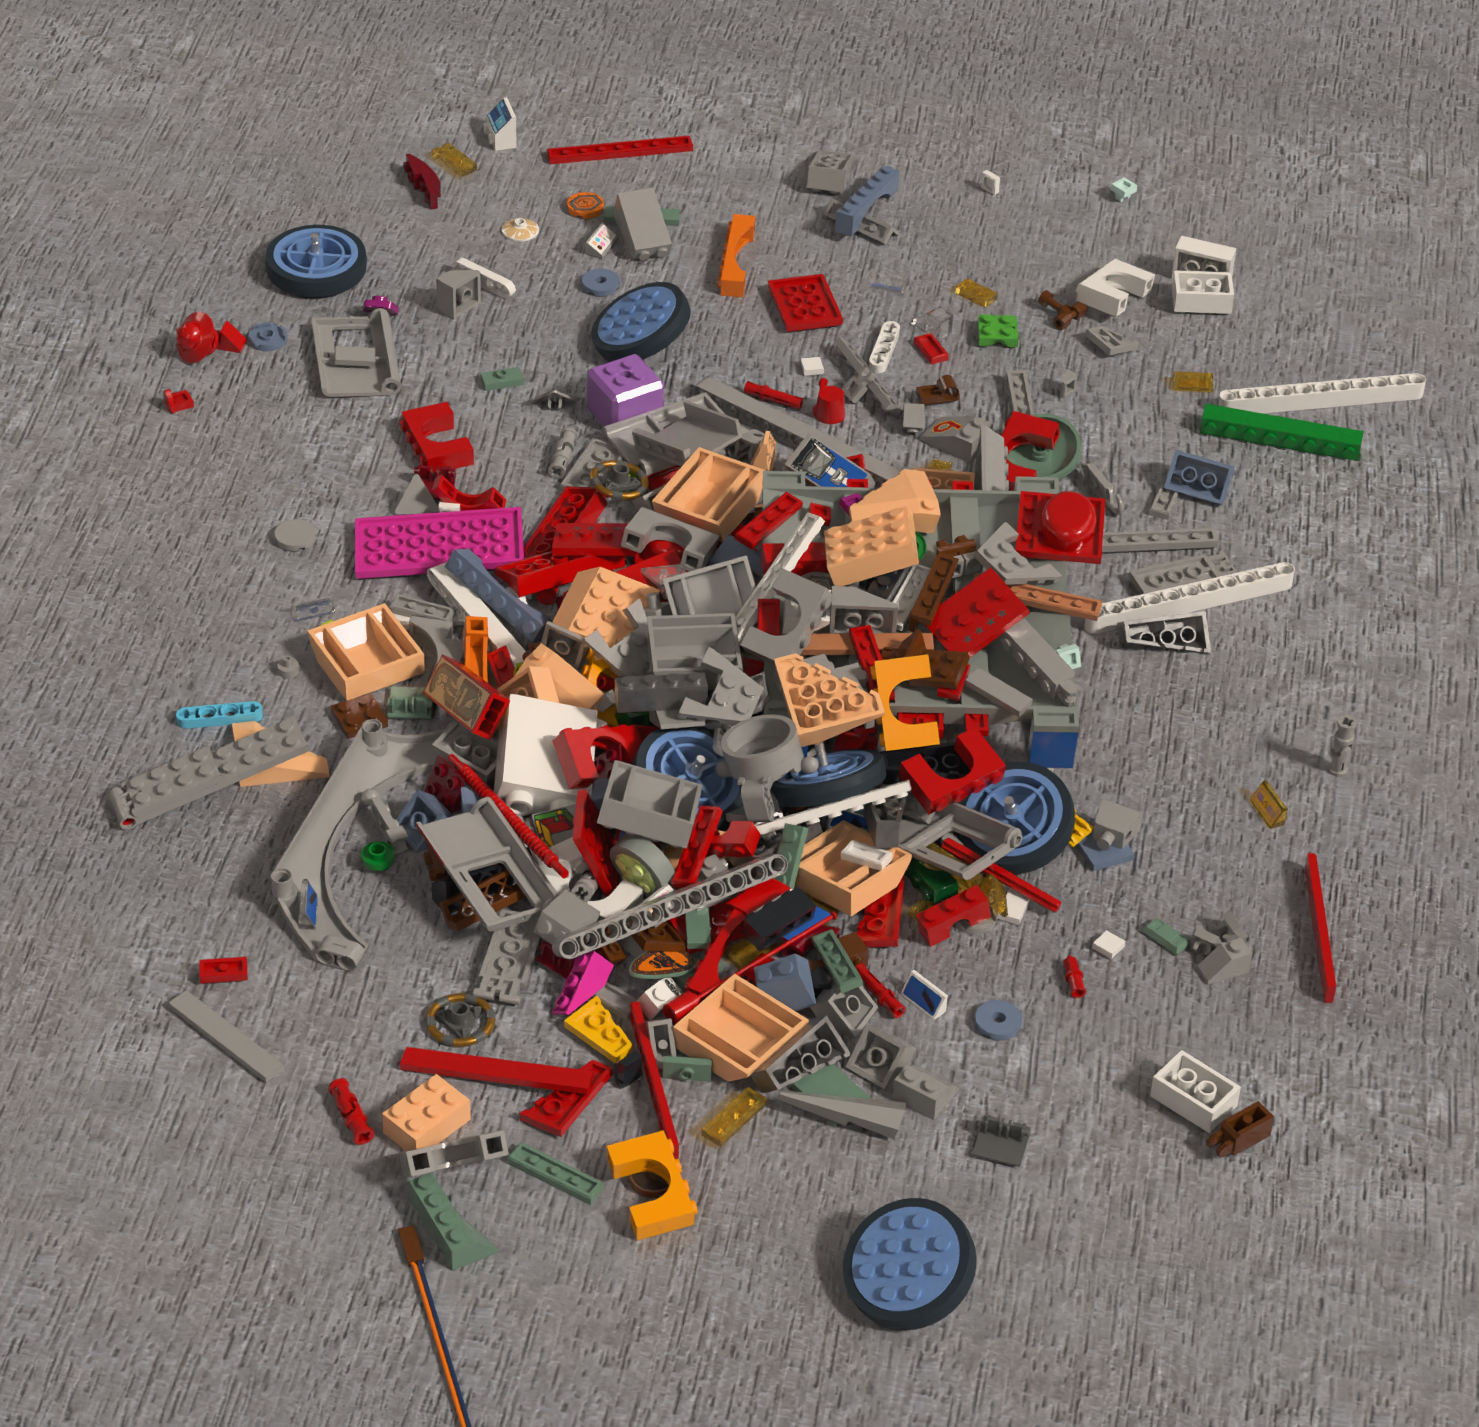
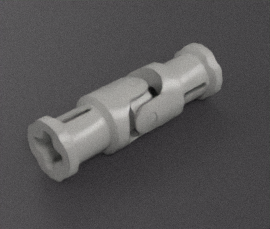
(563, 453)
(1342, 745)
(585, 886)

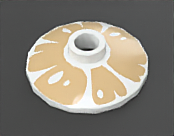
(520, 229)

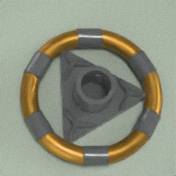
(619, 480)
(460, 1019)

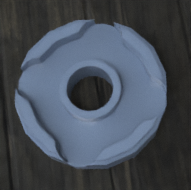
(609, 282)
(276, 339)
(1002, 1010)

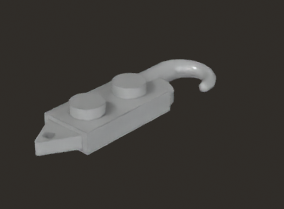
(1101, 487)

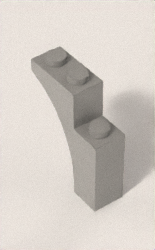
(437, 637)

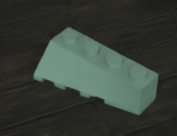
(452, 1233)

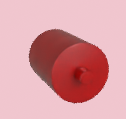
(547, 596)

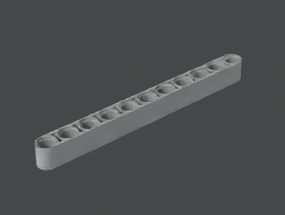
(660, 906)

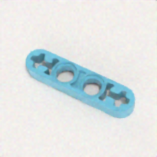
(219, 712)

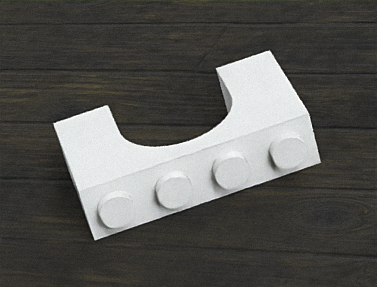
(1100, 288)
(623, 898)

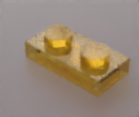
(976, 292)

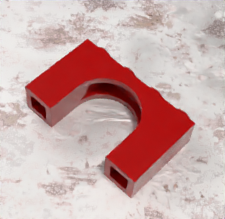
(431, 419)
(1027, 429)
(574, 750)
(938, 792)

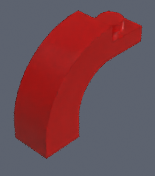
(449, 494)

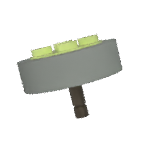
(642, 862)

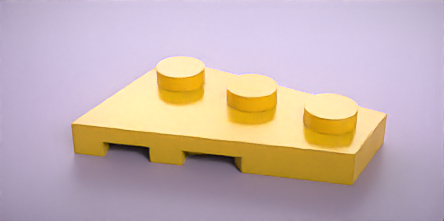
(598, 1030)

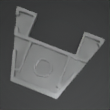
(1008, 563)
(631, 653)
(733, 697)

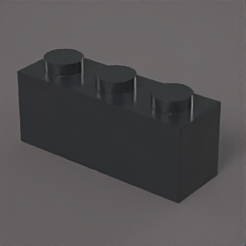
(778, 918)

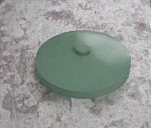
(1049, 462)

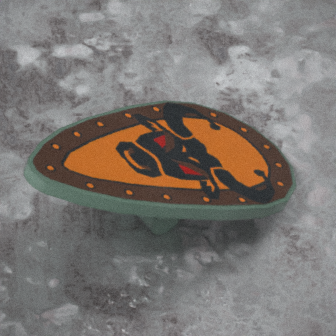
(662, 965)

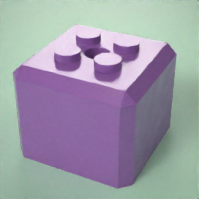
(623, 390)

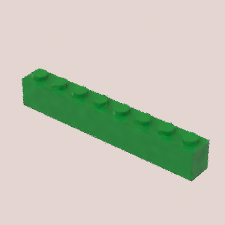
(1281, 432)

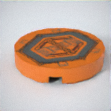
(585, 205)

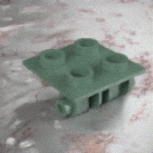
(409, 703)

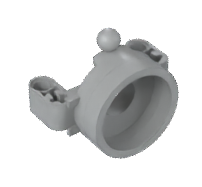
(759, 754)

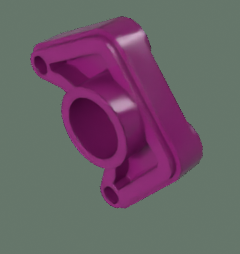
(380, 302)

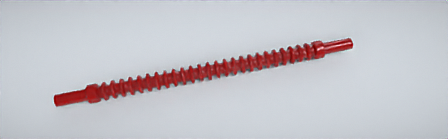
(533, 842)

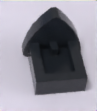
(821, 980)
(628, 1069)

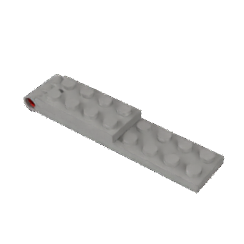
(204, 773)

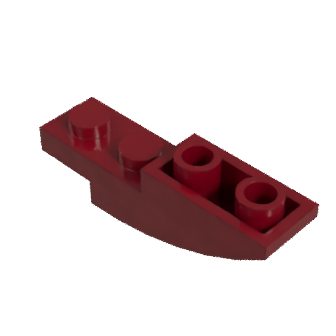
(424, 179)

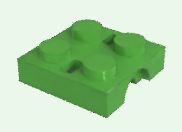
(997, 329)

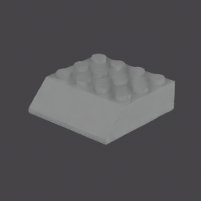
(991, 462)
(711, 589)
(681, 642)
(650, 804)

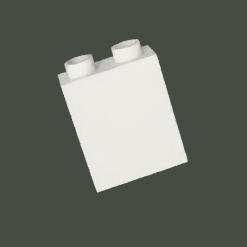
(527, 763)

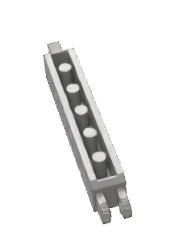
(1040, 661)

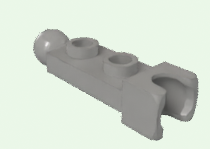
(388, 826)

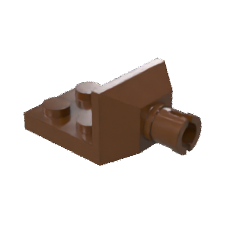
(945, 666)

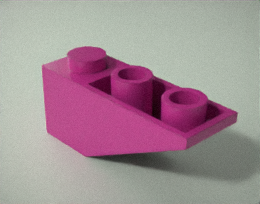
(585, 979)

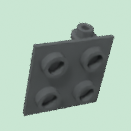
(1001, 1140)

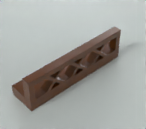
(933, 591)
(498, 901)

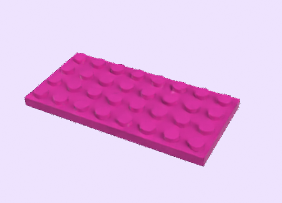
(421, 541)

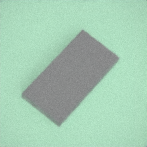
(594, 453)

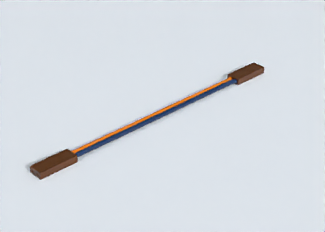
(415, 1259)

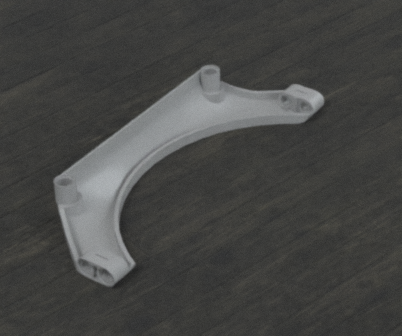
(371, 762)

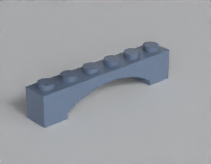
(851, 214)
(472, 573)

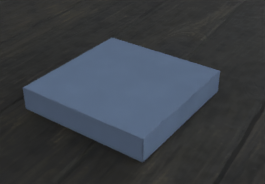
(1101, 858)

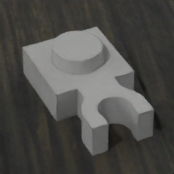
(856, 386)

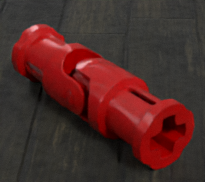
(351, 1111)

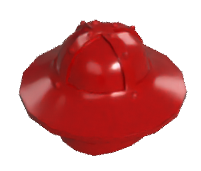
(196, 337)

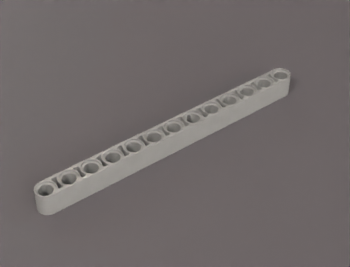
(783, 427)

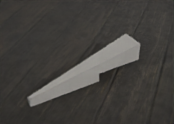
(873, 1114)

